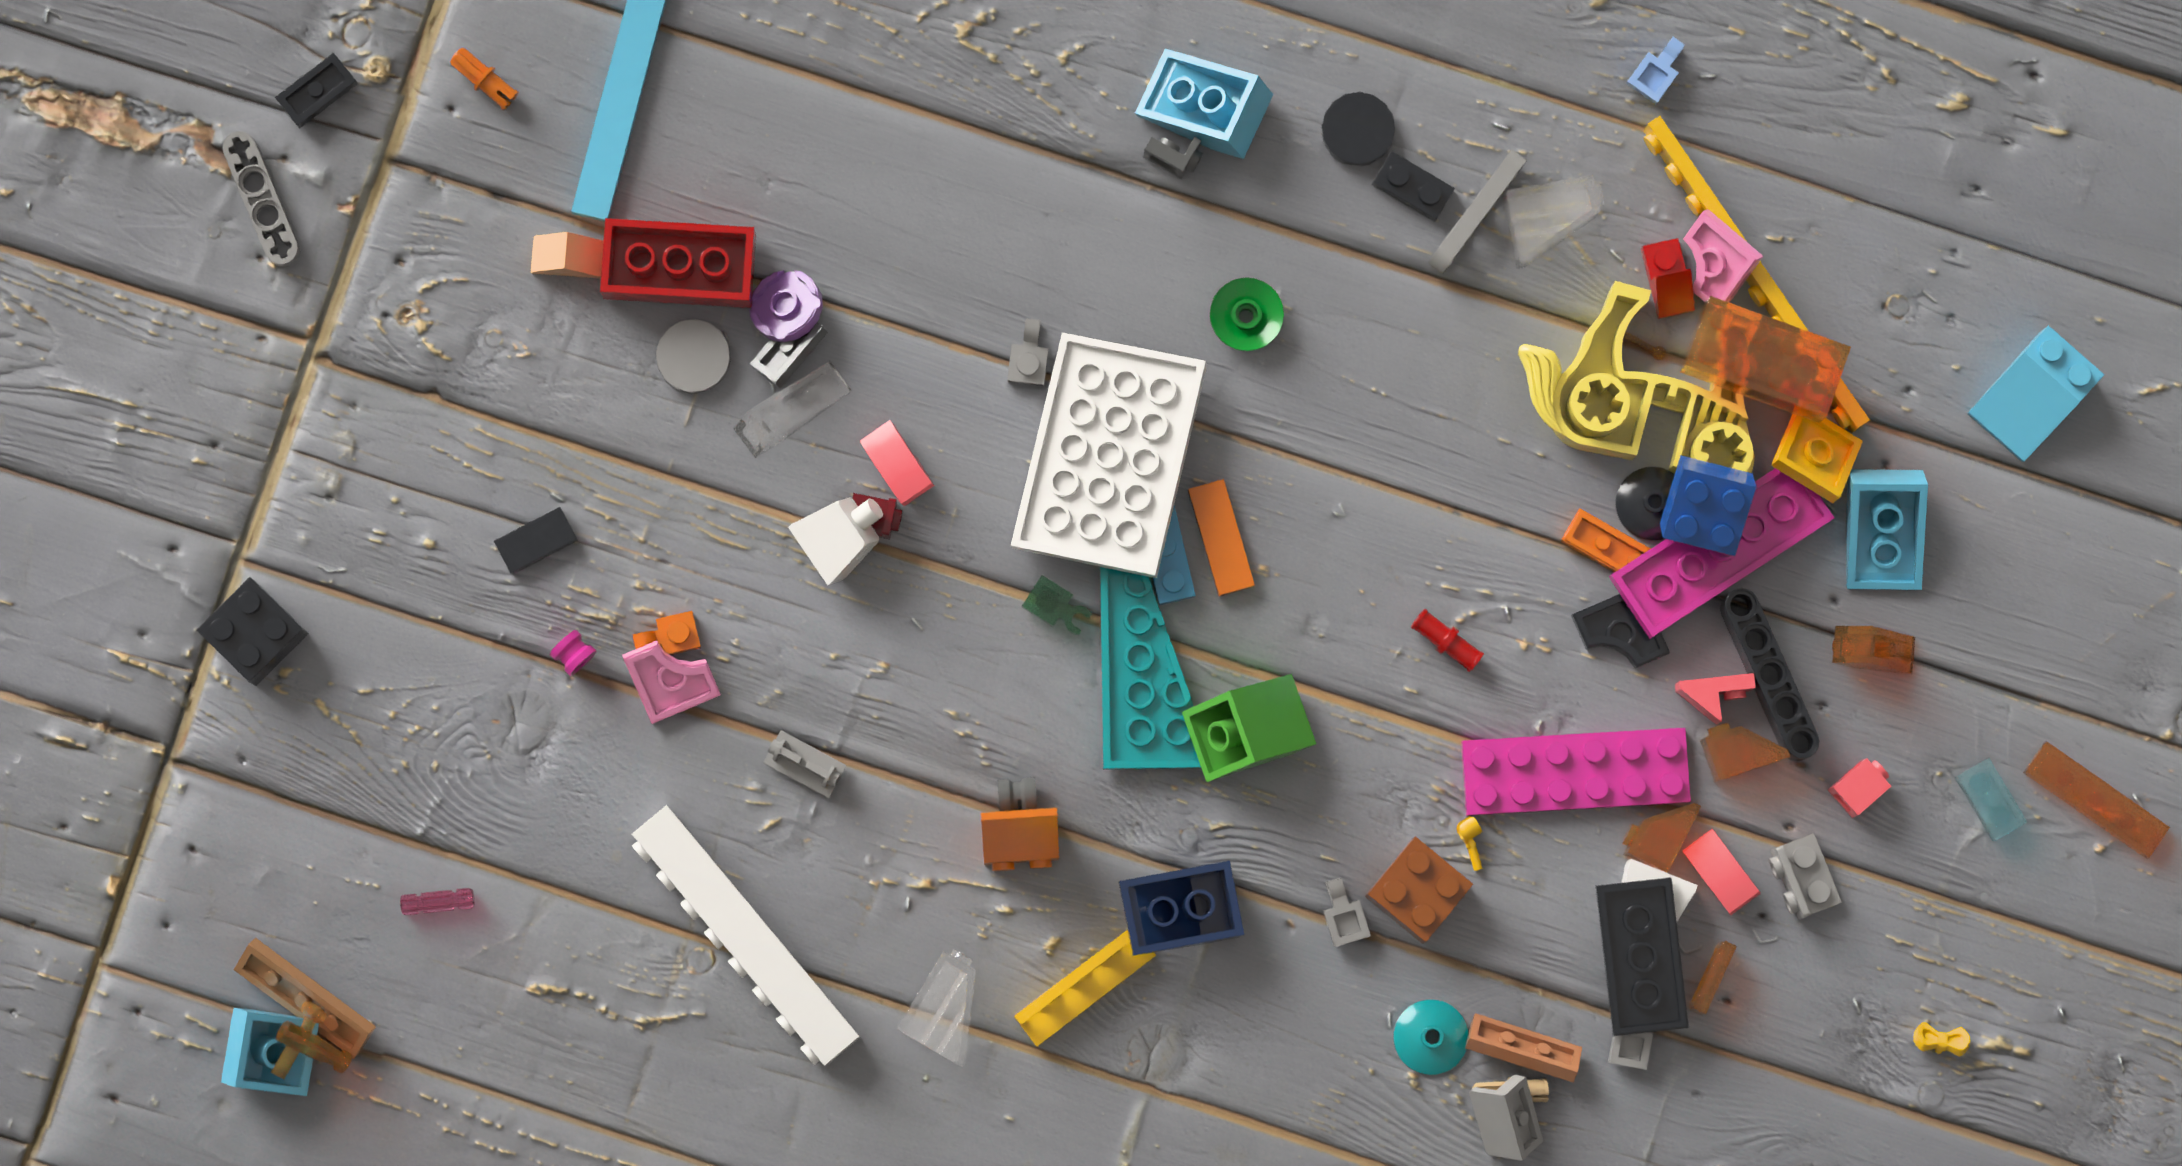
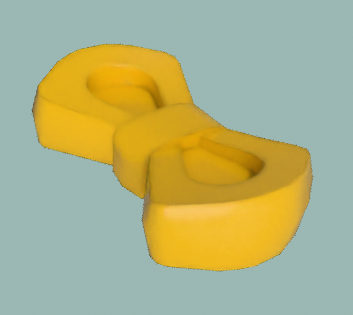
(1928, 1038)

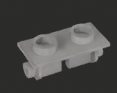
(804, 764)

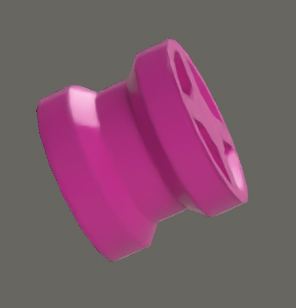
(573, 652)

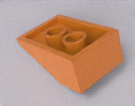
(1020, 838)

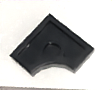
(1615, 627)

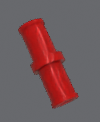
(1447, 640)

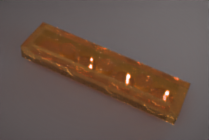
(2096, 800)

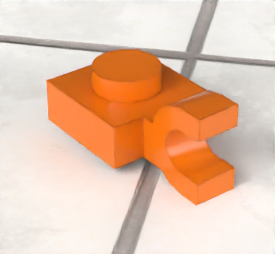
(674, 634)

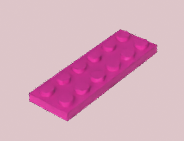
(1682, 577)
(1575, 771)

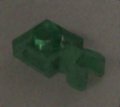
(1051, 602)

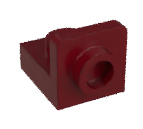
(891, 515)

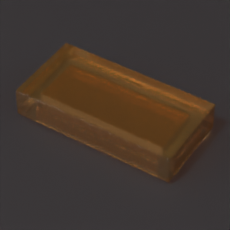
(1712, 977)

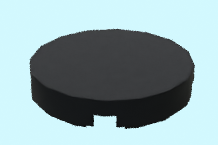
(1358, 129)

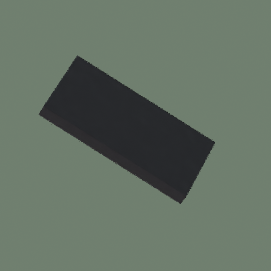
(1642, 956)

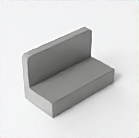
(1507, 1119)

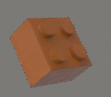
(1419, 890)

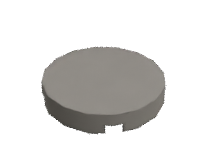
(693, 356)

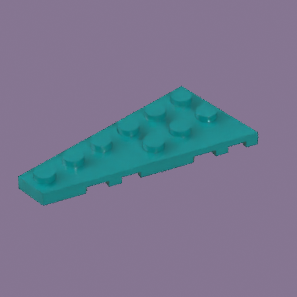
(1140, 680)

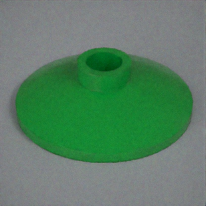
(1252, 296)

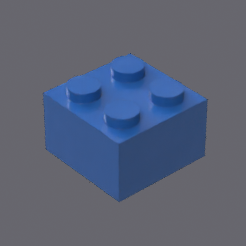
(1707, 505)

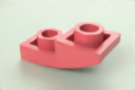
(896, 463)
(1721, 872)

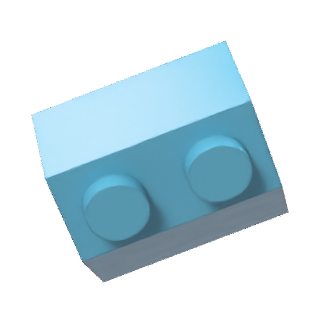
(255, 1051)

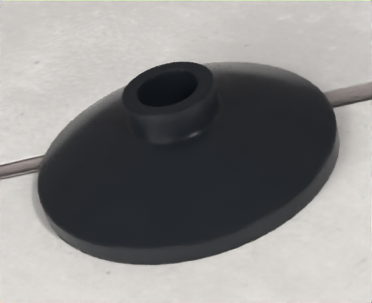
(1633, 504)

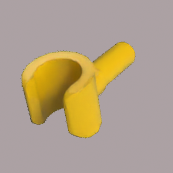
(1467, 831)

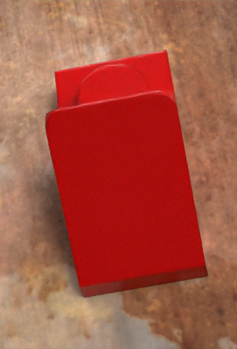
(1668, 278)

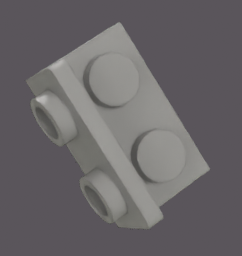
(1804, 877)

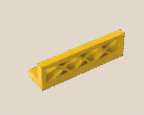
(1080, 989)

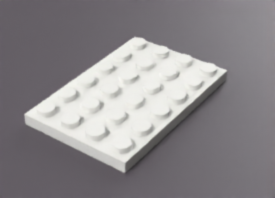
(1109, 455)

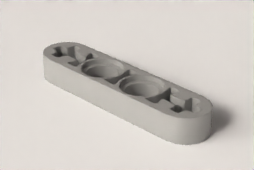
(263, 198)
(1477, 211)

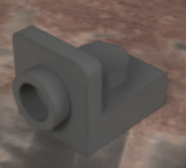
(1167, 155)

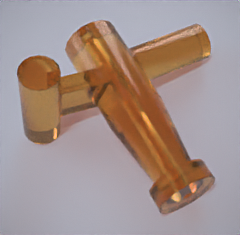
(304, 1041)

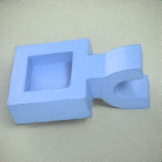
(1655, 74)

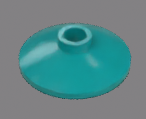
(1411, 1041)

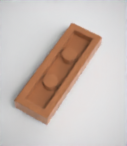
(1524, 1047)

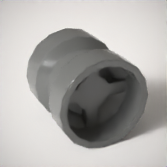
(1017, 795)

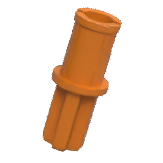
(483, 78)

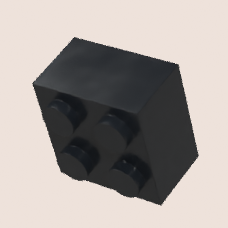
(252, 631)

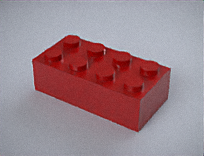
(678, 263)

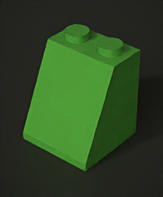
(1248, 727)

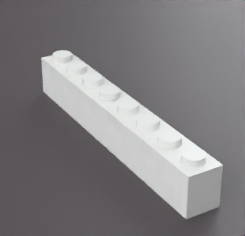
(746, 937)

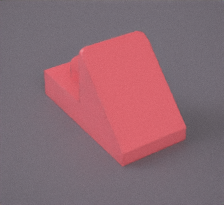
(1705, 692)

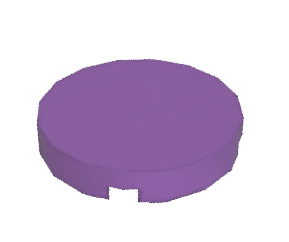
(786, 305)

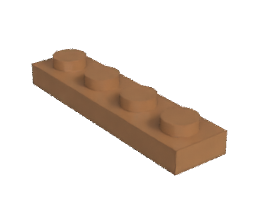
(292, 988)

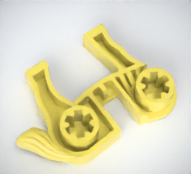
(1605, 408)

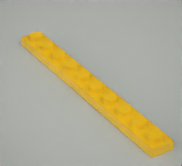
(1762, 287)

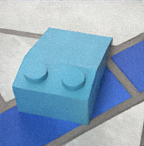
(1205, 102)
(2035, 393)
(1885, 529)

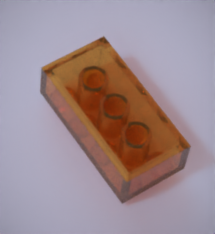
(1765, 359)

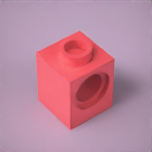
(1860, 787)

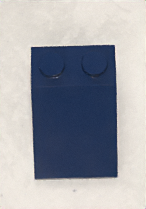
(1181, 908)

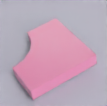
(1721, 258)
(669, 683)

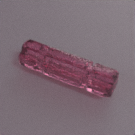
(437, 901)

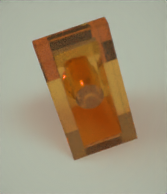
(1873, 649)
(1738, 751)
(1660, 837)

